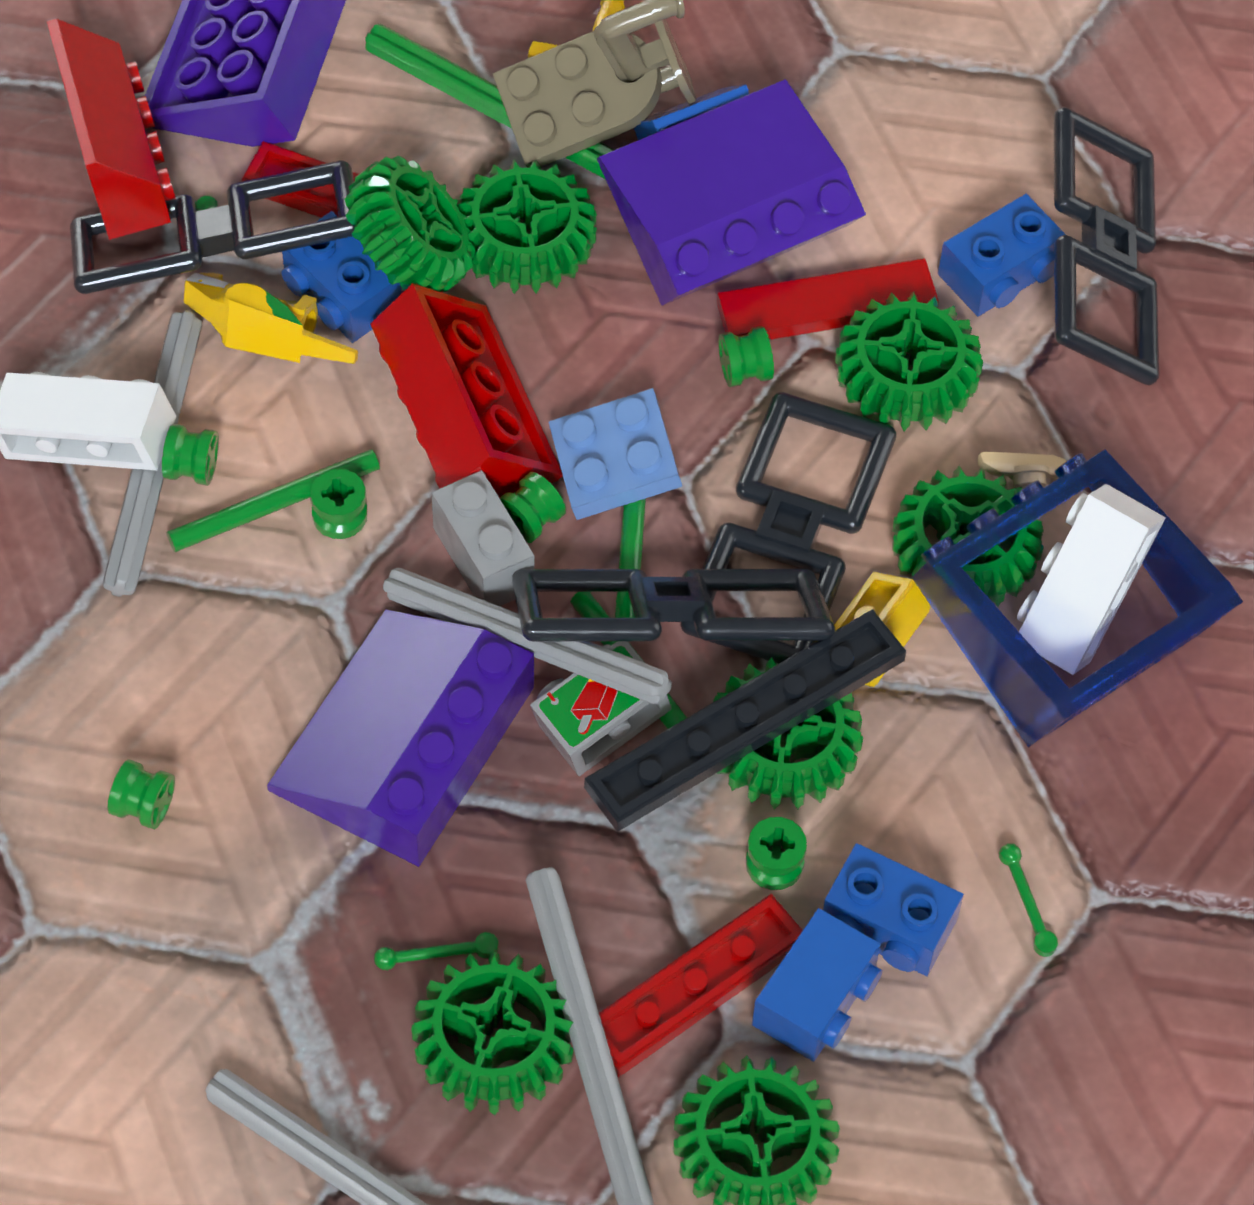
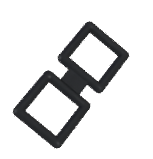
(217, 229)
(1106, 247)
(794, 520)
(671, 601)

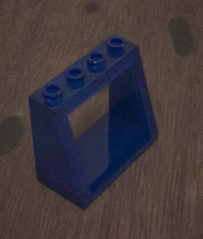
(1005, 661)

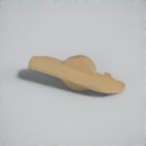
(1021, 467)

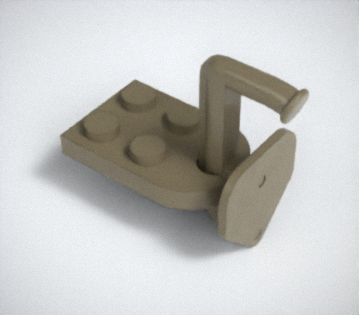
(594, 83)

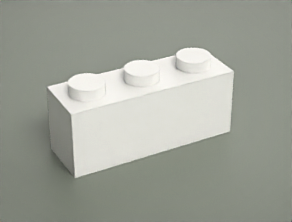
(84, 420)
(1088, 577)

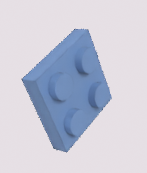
(615, 454)

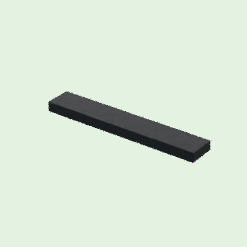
(744, 720)

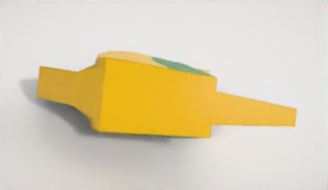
(260, 322)

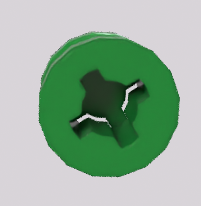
(746, 356)
(190, 454)
(533, 505)
(329, 513)
(141, 794)
(776, 868)

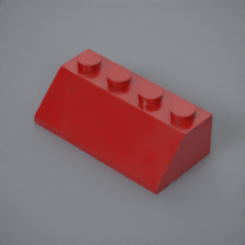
(112, 130)
(462, 390)

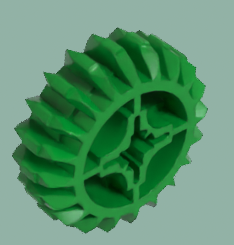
(551, 208)
(409, 225)
(941, 355)
(952, 506)
(829, 733)
(452, 1014)
(804, 1127)

